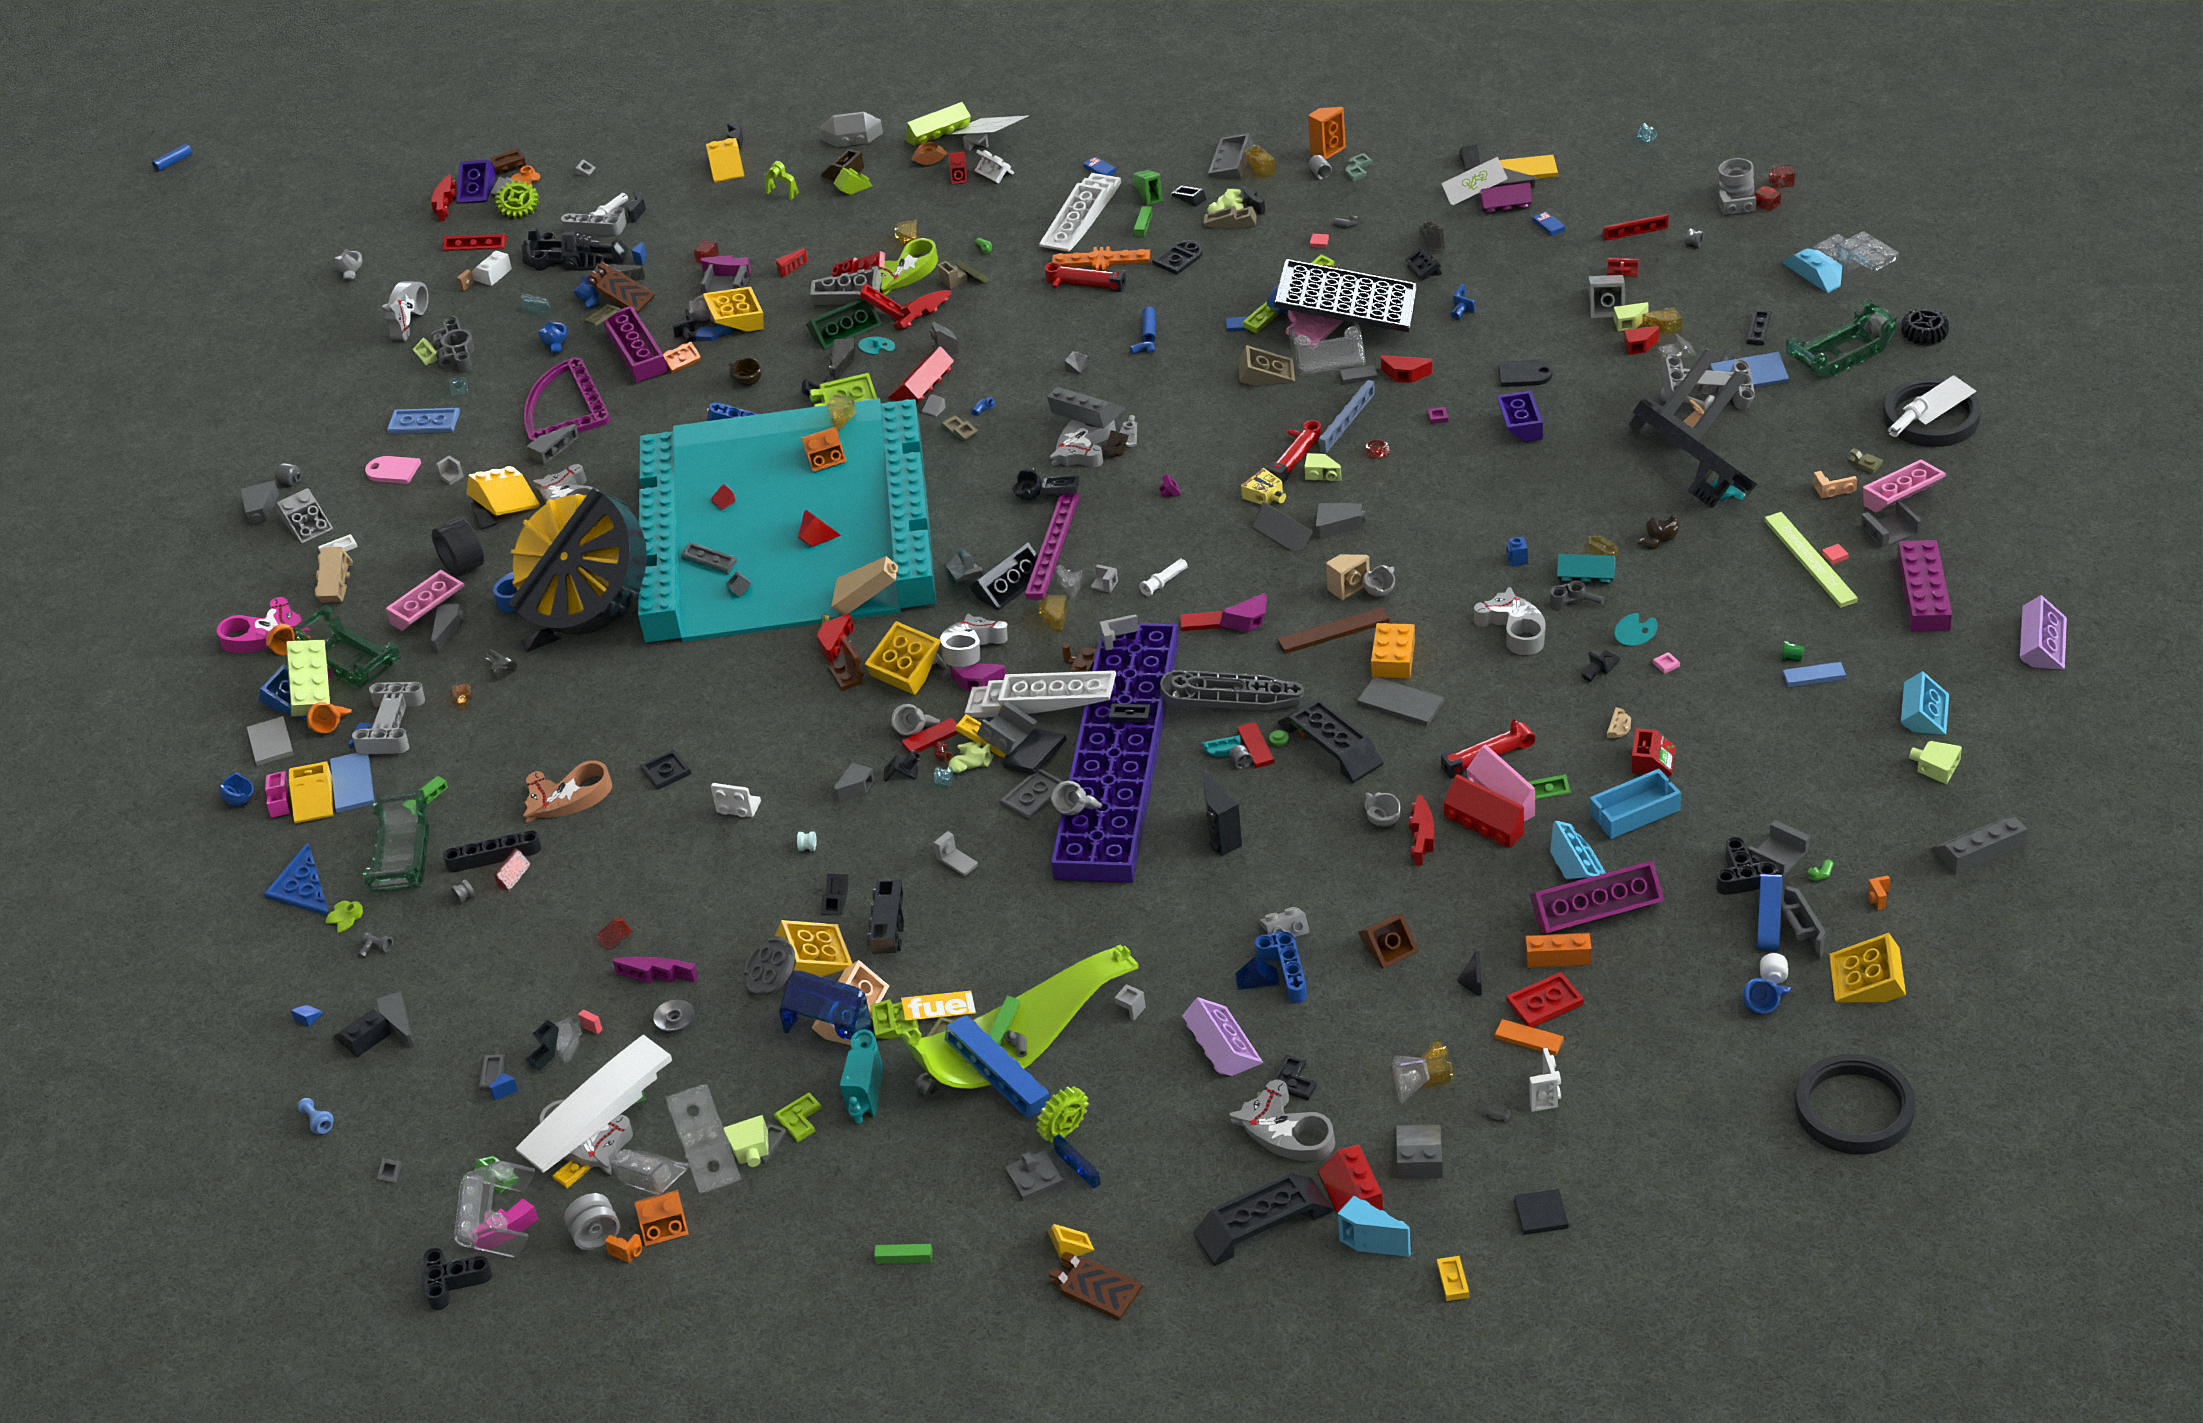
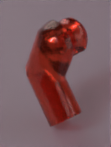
(941, 752)

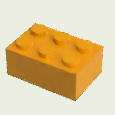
(1393, 650)

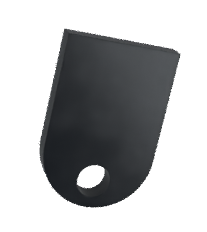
(1179, 256)
(1524, 373)

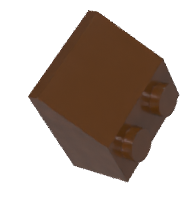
(1389, 940)

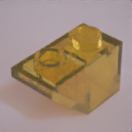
(1260, 161)
(1667, 319)
(840, 410)
(1437, 1064)

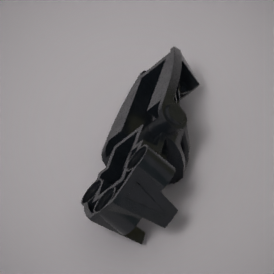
(572, 251)

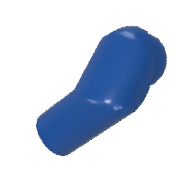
(983, 404)

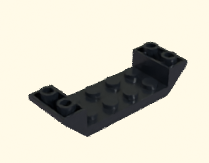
(1337, 737)
(1258, 1212)

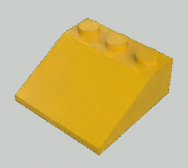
(735, 308)
(501, 491)
(903, 658)
(817, 947)
(1868, 971)

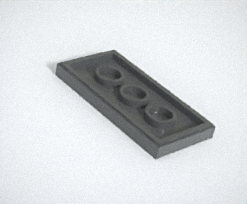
(1400, 701)

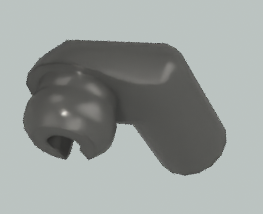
(1346, 223)
(1018, 1041)

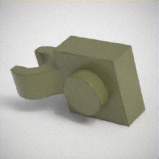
(1867, 462)

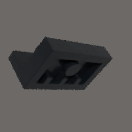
(1423, 264)

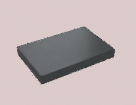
(1031, 794)

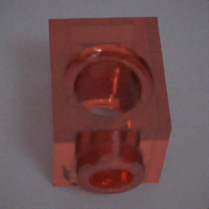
(1782, 176)

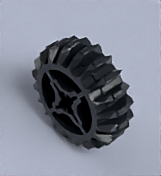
(1925, 326)

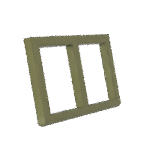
(603, 311)

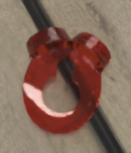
(1374, 452)

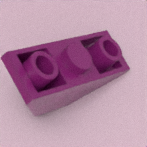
(1246, 614)
(977, 674)

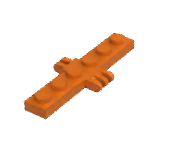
(1102, 258)

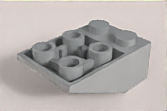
(303, 516)

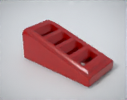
(786, 260)

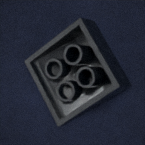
(1222, 817)

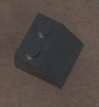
(364, 1033)

